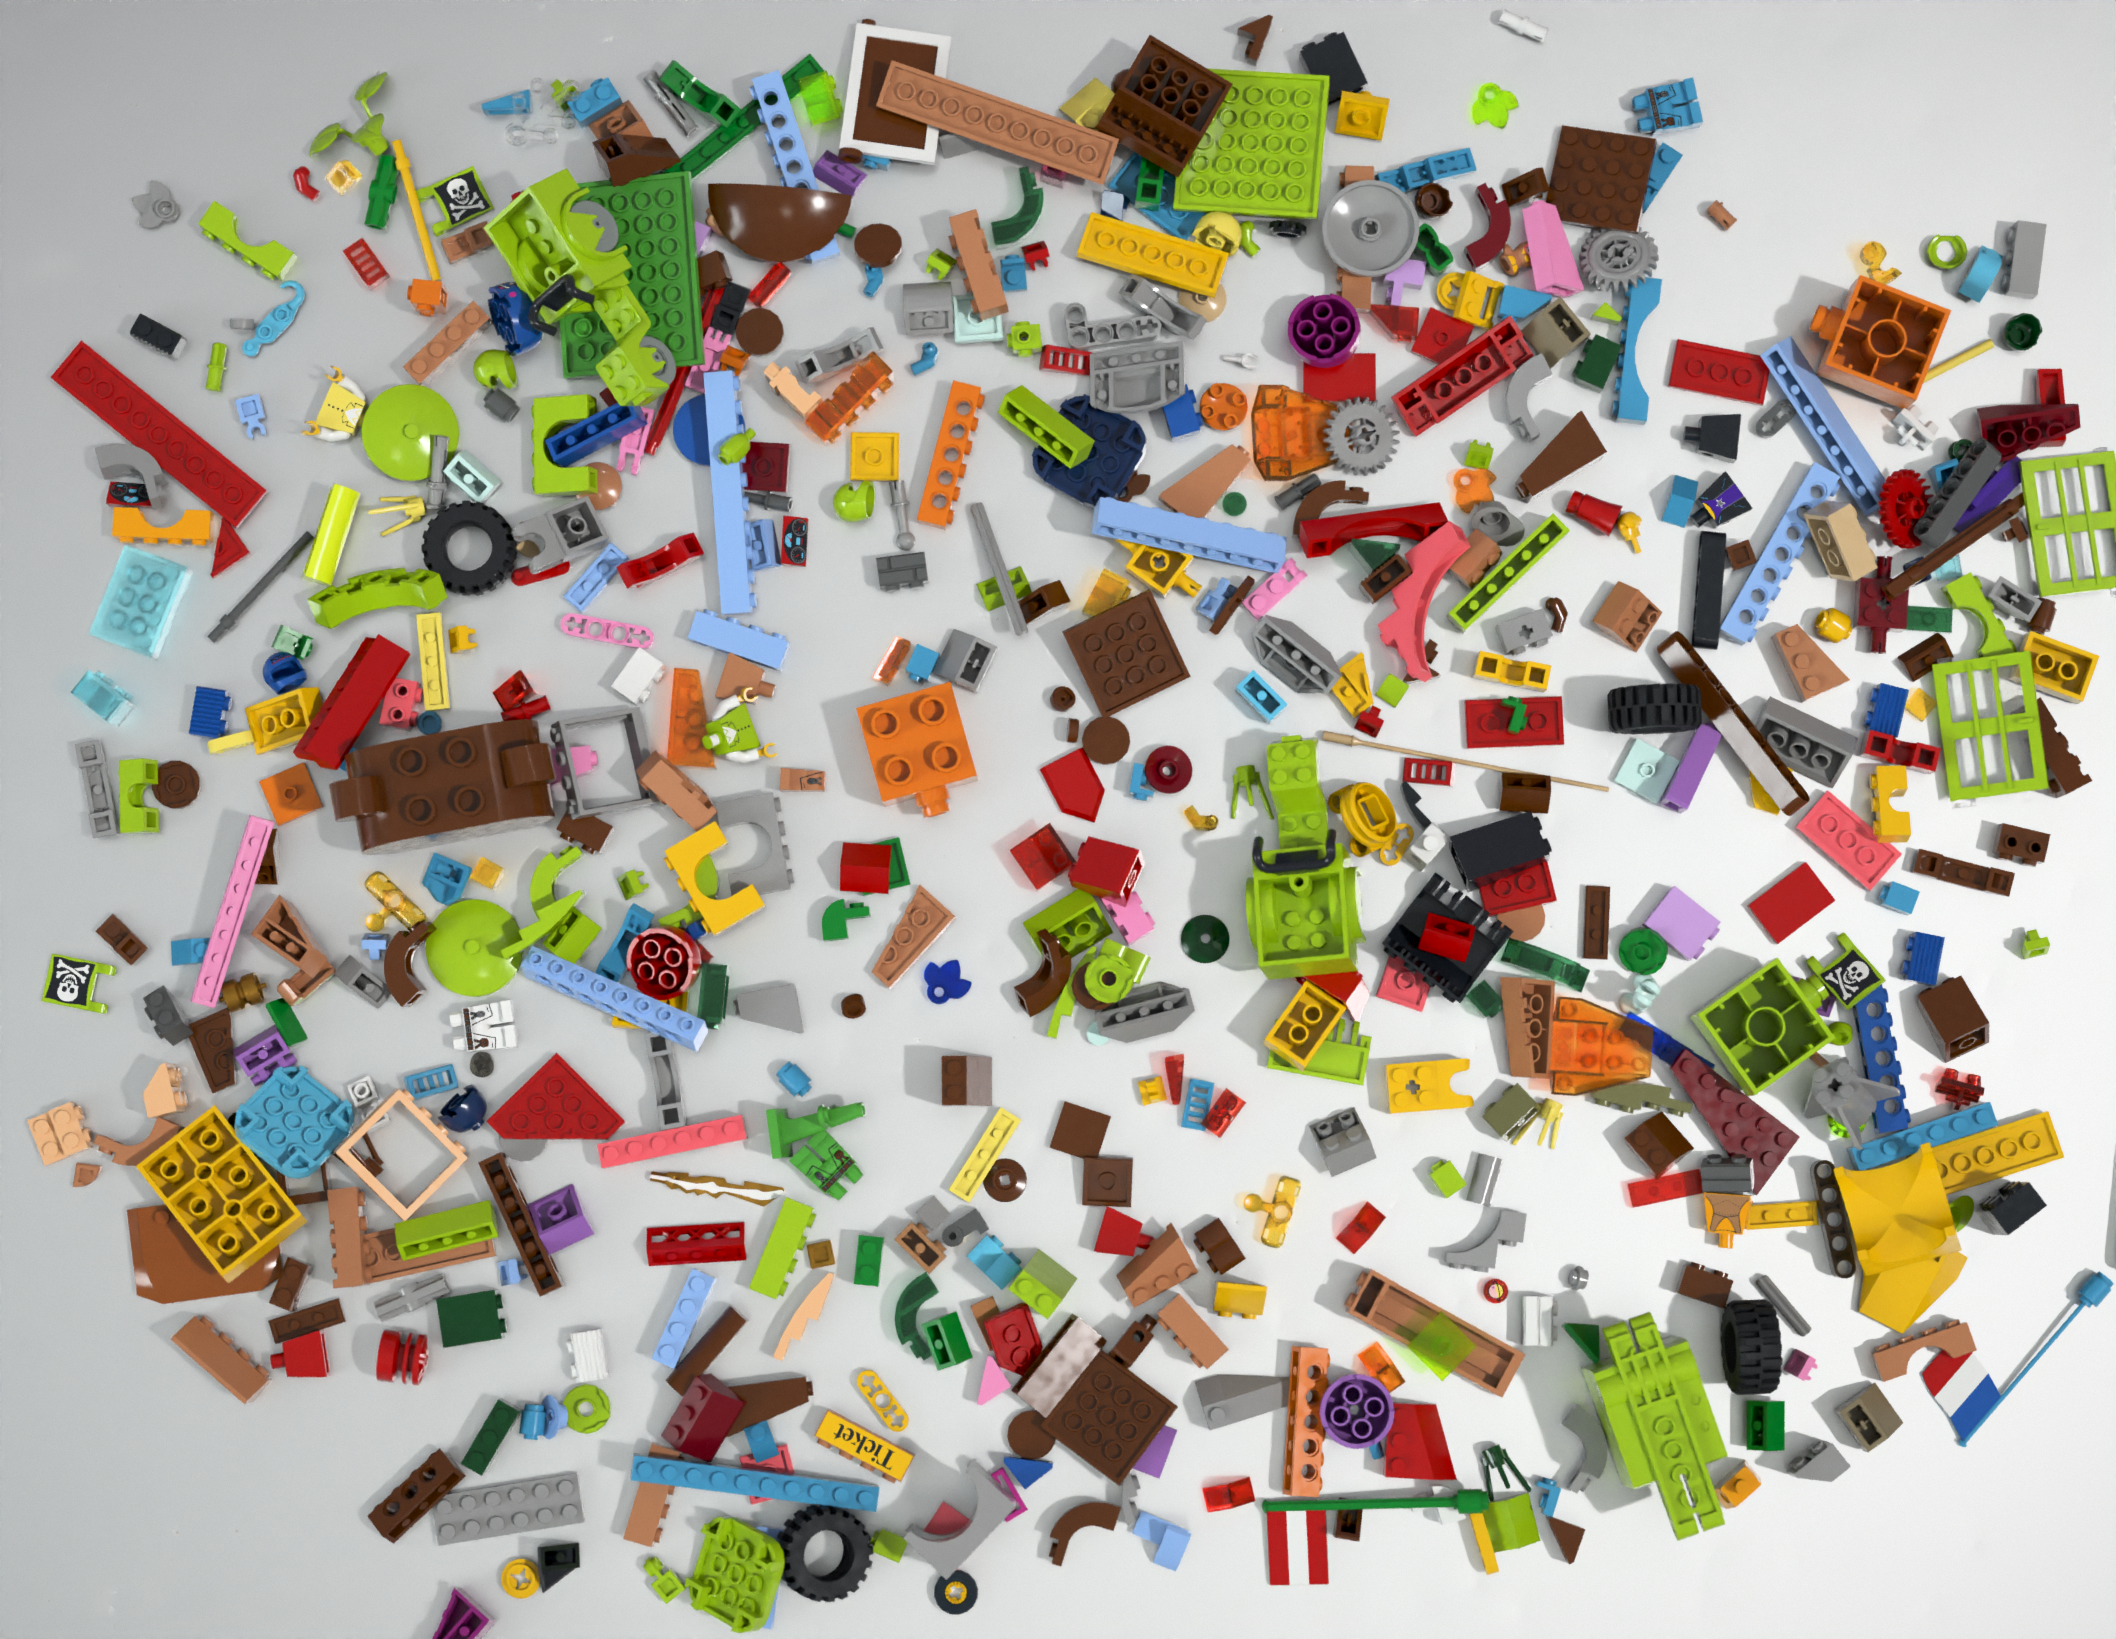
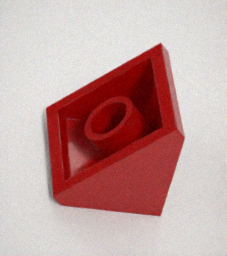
(865, 868)

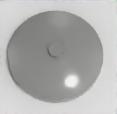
(1370, 228)

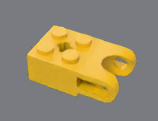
(1432, 1082)

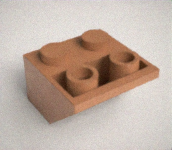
(1627, 616)

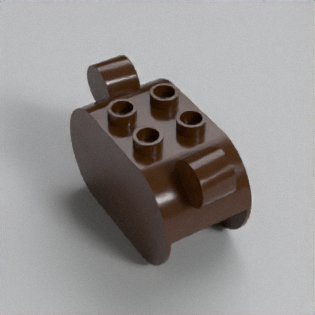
(447, 787)

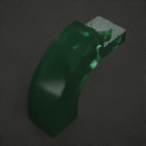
(1020, 226)
(1545, 963)
(906, 1310)

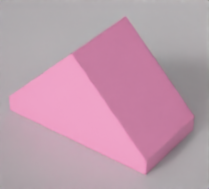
(993, 1381)

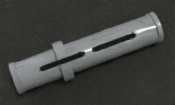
(654, 83)

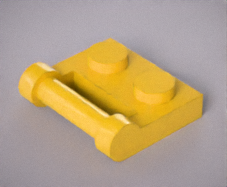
(1472, 297)

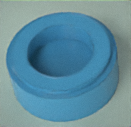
(429, 723)

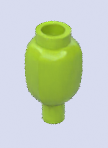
(735, 447)

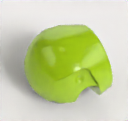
(494, 365)
(854, 505)

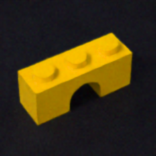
(1509, 672)
(1890, 824)

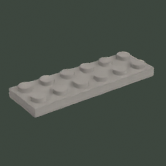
(509, 1509)

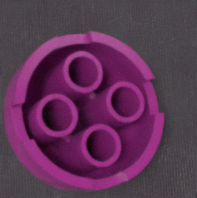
(1324, 330)

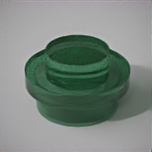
(1234, 504)

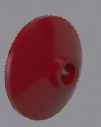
(1179, 767)

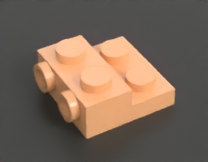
(60, 1133)

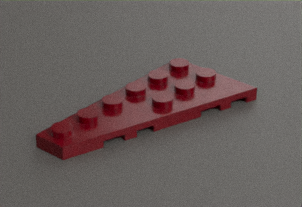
(1735, 1118)

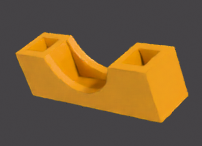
(194, 527)

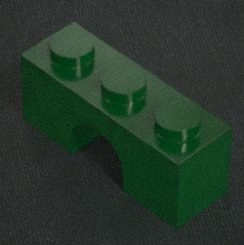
(491, 1436)

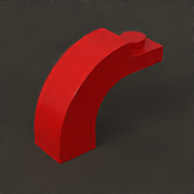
(661, 562)

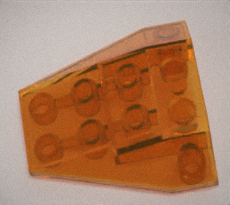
(1596, 1048)

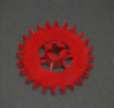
(1907, 508)

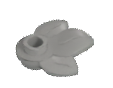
(152, 205)

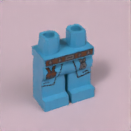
(1669, 108)

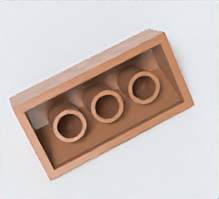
(222, 1359)

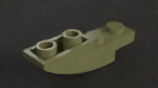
(1631, 1096)

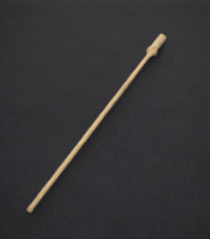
(1352, 741)

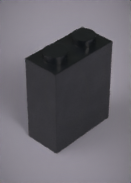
(1337, 60)

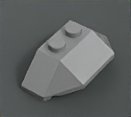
(1295, 656)
(1145, 1012)

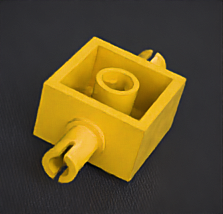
(1161, 578)

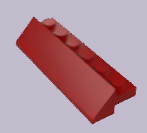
(1462, 376)
(352, 702)

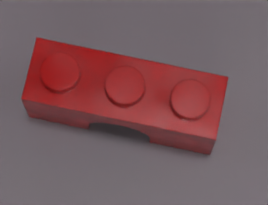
(1900, 753)

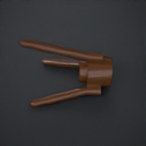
(372, 1166)

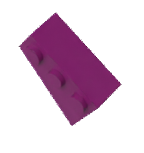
(463, 1618)

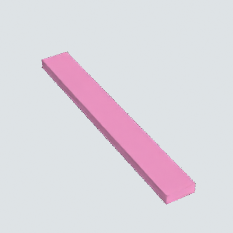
(232, 911)

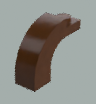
(1325, 496)
(398, 963)
(1050, 978)
(1084, 1514)

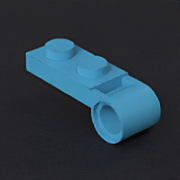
(1663, 164)

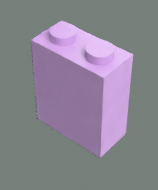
(1682, 924)

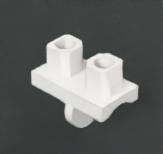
(1913, 429)

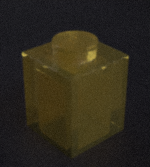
(488, 873)

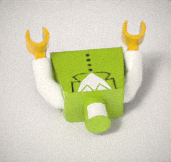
(733, 732)

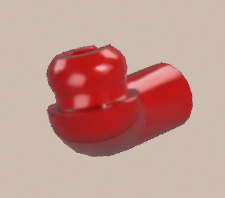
(302, 185)

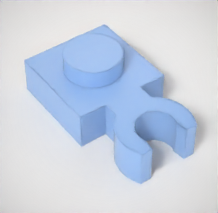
(251, 411)

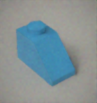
(1521, 303)
(188, 951)

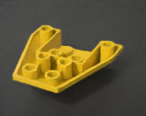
(1906, 1292)

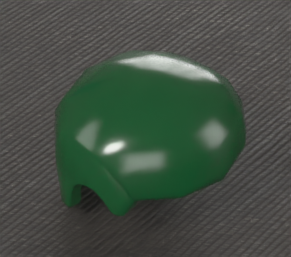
(2022, 332)

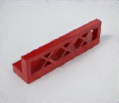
(696, 1249)

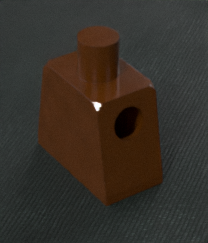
(1128, 1350)

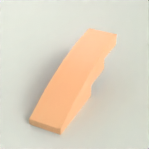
(810, 1308)

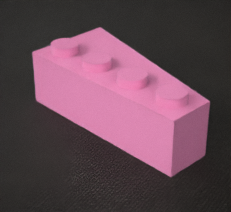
(1130, 920)

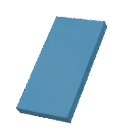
(1176, 223)

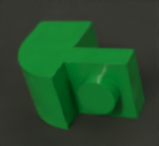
(836, 916)

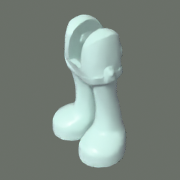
(1645, 991)

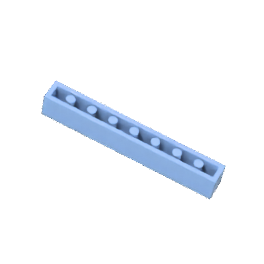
(1826, 423)
(1189, 534)

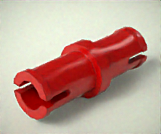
(527, 710)

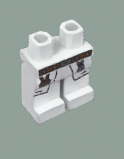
(478, 1031)

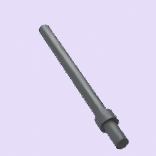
(228, 621)

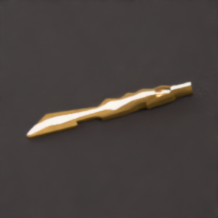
(715, 1186)

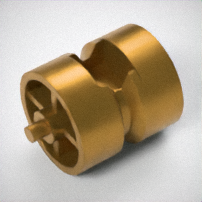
(245, 991)

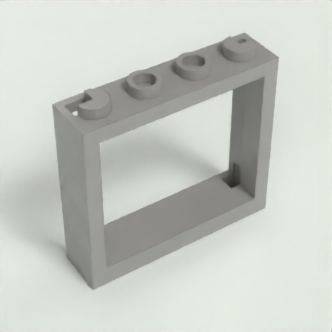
(639, 751)

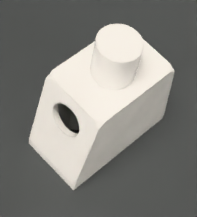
(1426, 846)

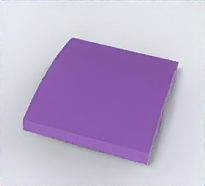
(1155, 1456)

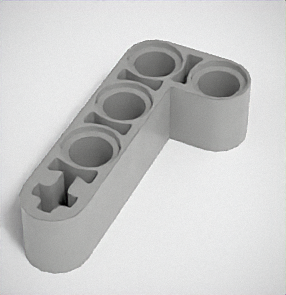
(1112, 327)

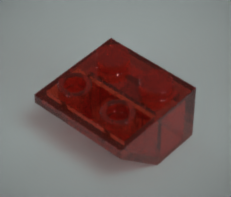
(1043, 857)

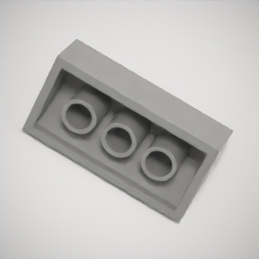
(1806, 742)

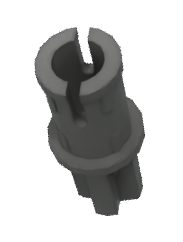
(1297, 491)

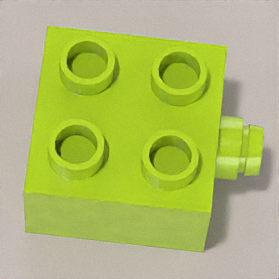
(1765, 1025)

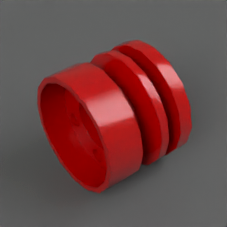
(402, 1357)

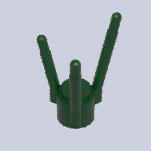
(1494, 1457)

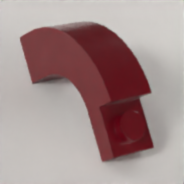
(1491, 244)

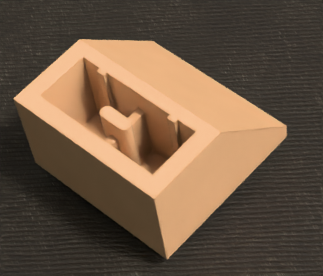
(164, 1094)

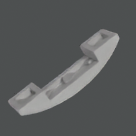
(97, 788)

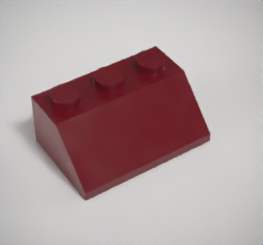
(703, 1418)

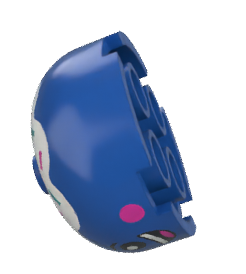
(509, 315)

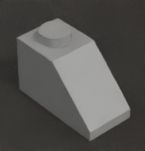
(363, 981)

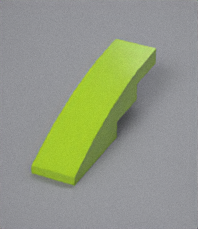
(550, 918)
(1067, 999)

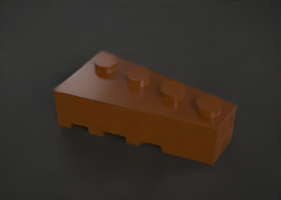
(2062, 767)

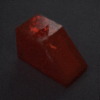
(1397, 321)

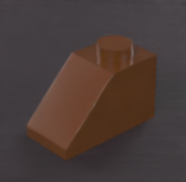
(1043, 601)

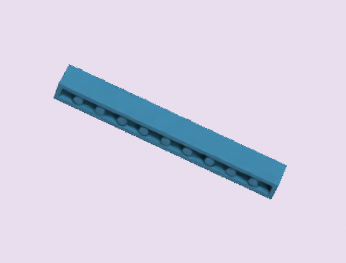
(754, 1482)

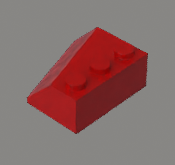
(1344, 987)
(1417, 1444)

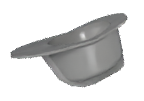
(1497, 523)

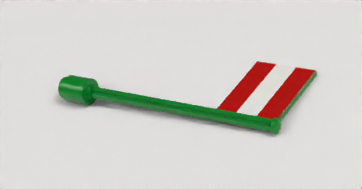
(1300, 1530)

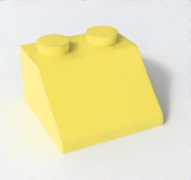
(1088, 104)

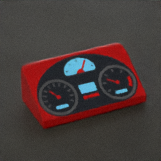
(128, 495)
(794, 541)

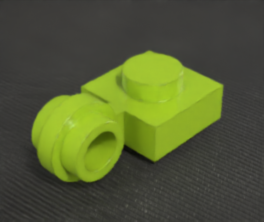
(668, 1584)

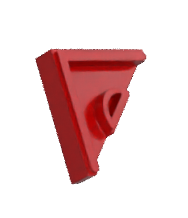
(228, 549)

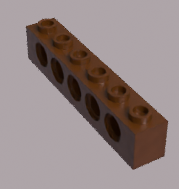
(521, 1223)

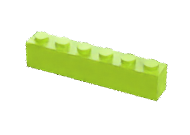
(1507, 573)

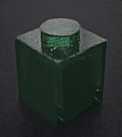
(1484, 1000)

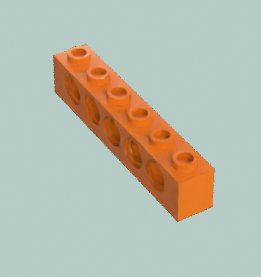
(959, 394)
(1296, 1432)

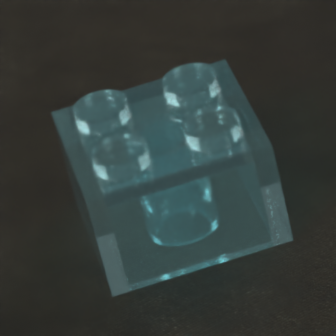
(104, 699)

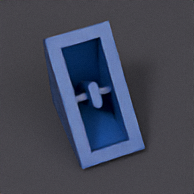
(1027, 1470)

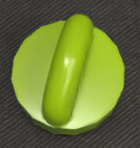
(1842, 1033)

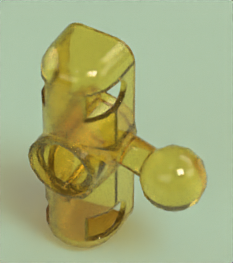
(384, 893)
(1276, 1226)

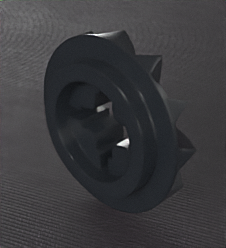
(1287, 229)

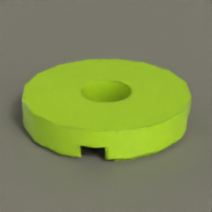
(1119, 968)
(601, 1408)

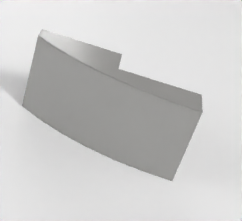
(1129, 1489)

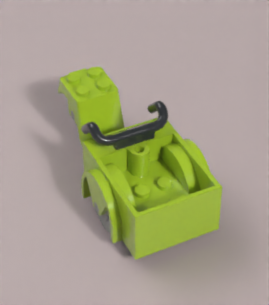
(567, 267)
(1305, 894)

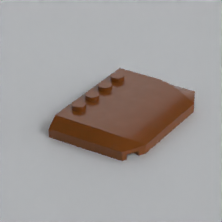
(175, 1269)

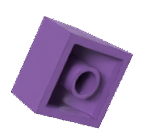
(561, 1219)

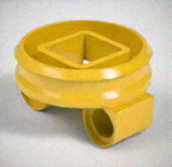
(1348, 803)

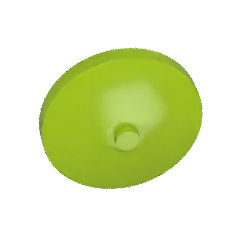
(401, 430)
(468, 947)

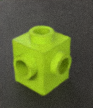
(1025, 330)

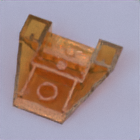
(1290, 433)

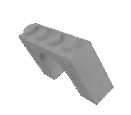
(761, 811)

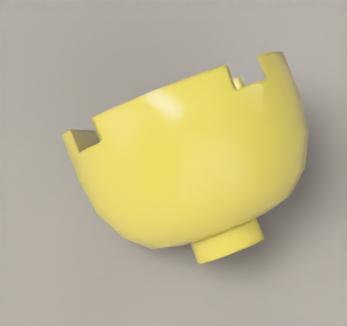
(1219, 232)

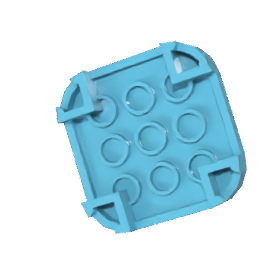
(293, 1122)

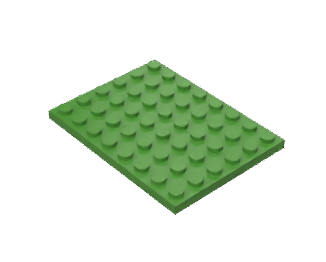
(660, 235)

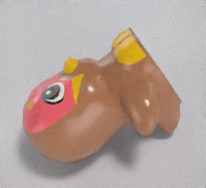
(1514, 259)

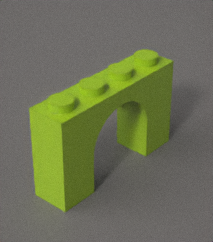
(549, 418)

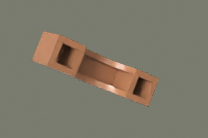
(1893, 1360)

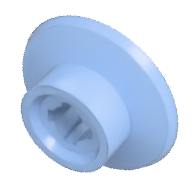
(555, 1416)

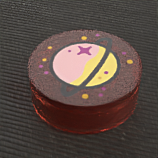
(1495, 1291)

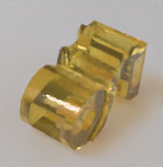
(1873, 255)

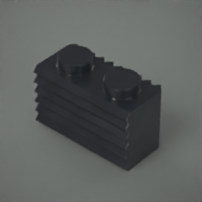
(158, 337)

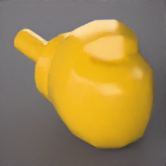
(1628, 527)

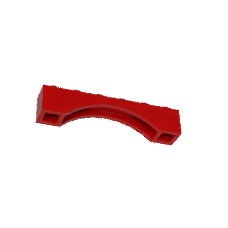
(1328, 534)

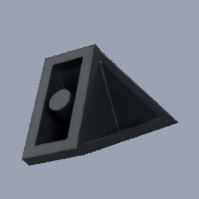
(556, 1562)

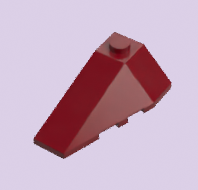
(2024, 427)

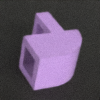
(1407, 276)

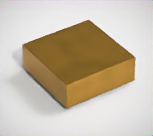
(820, 1254)

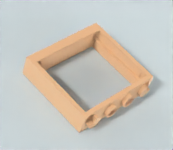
(423, 1116)

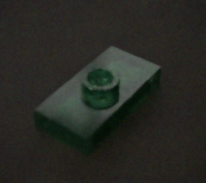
(1929, 619)

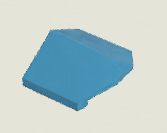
(446, 878)

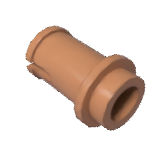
(1721, 215)

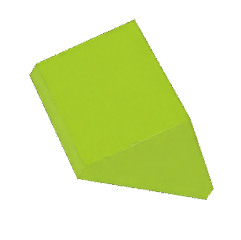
(1511, 1523)

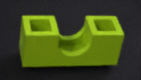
(134, 778)

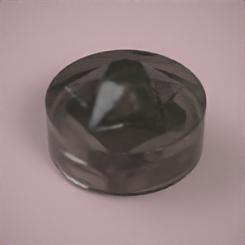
(482, 1064)

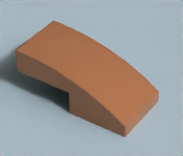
(467, 243)

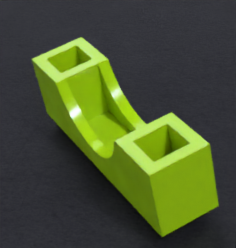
(272, 258)
(1966, 595)

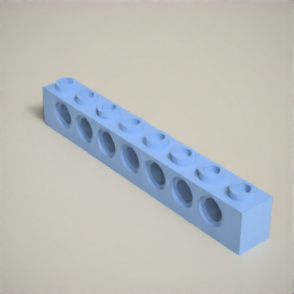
(773, 85)
(1731, 625)
(614, 998)

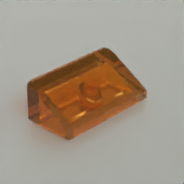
(892, 660)

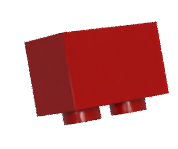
(1446, 937)

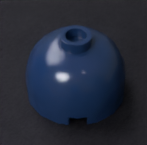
(464, 1111)

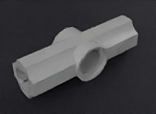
(412, 1297)

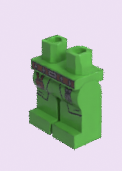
(832, 1169)

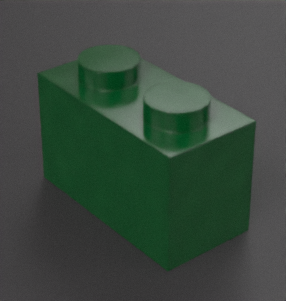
(1597, 363)

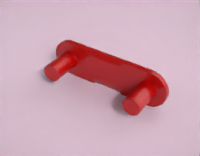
(523, 576)

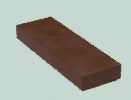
(1596, 922)
(307, 1321)

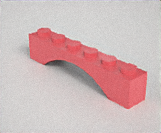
(672, 1141)

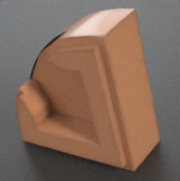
(85, 1174)

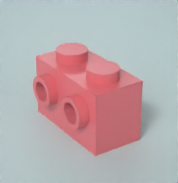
(401, 704)

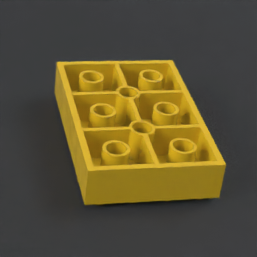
(221, 1194)

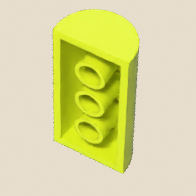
(331, 535)

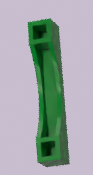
(1149, 186)

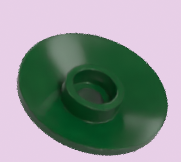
(1201, 951)

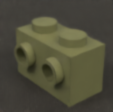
(1511, 1111)

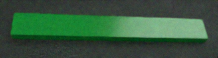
(744, 124)

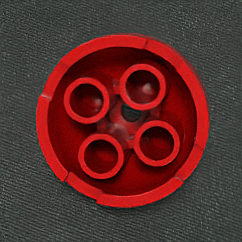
(664, 962)

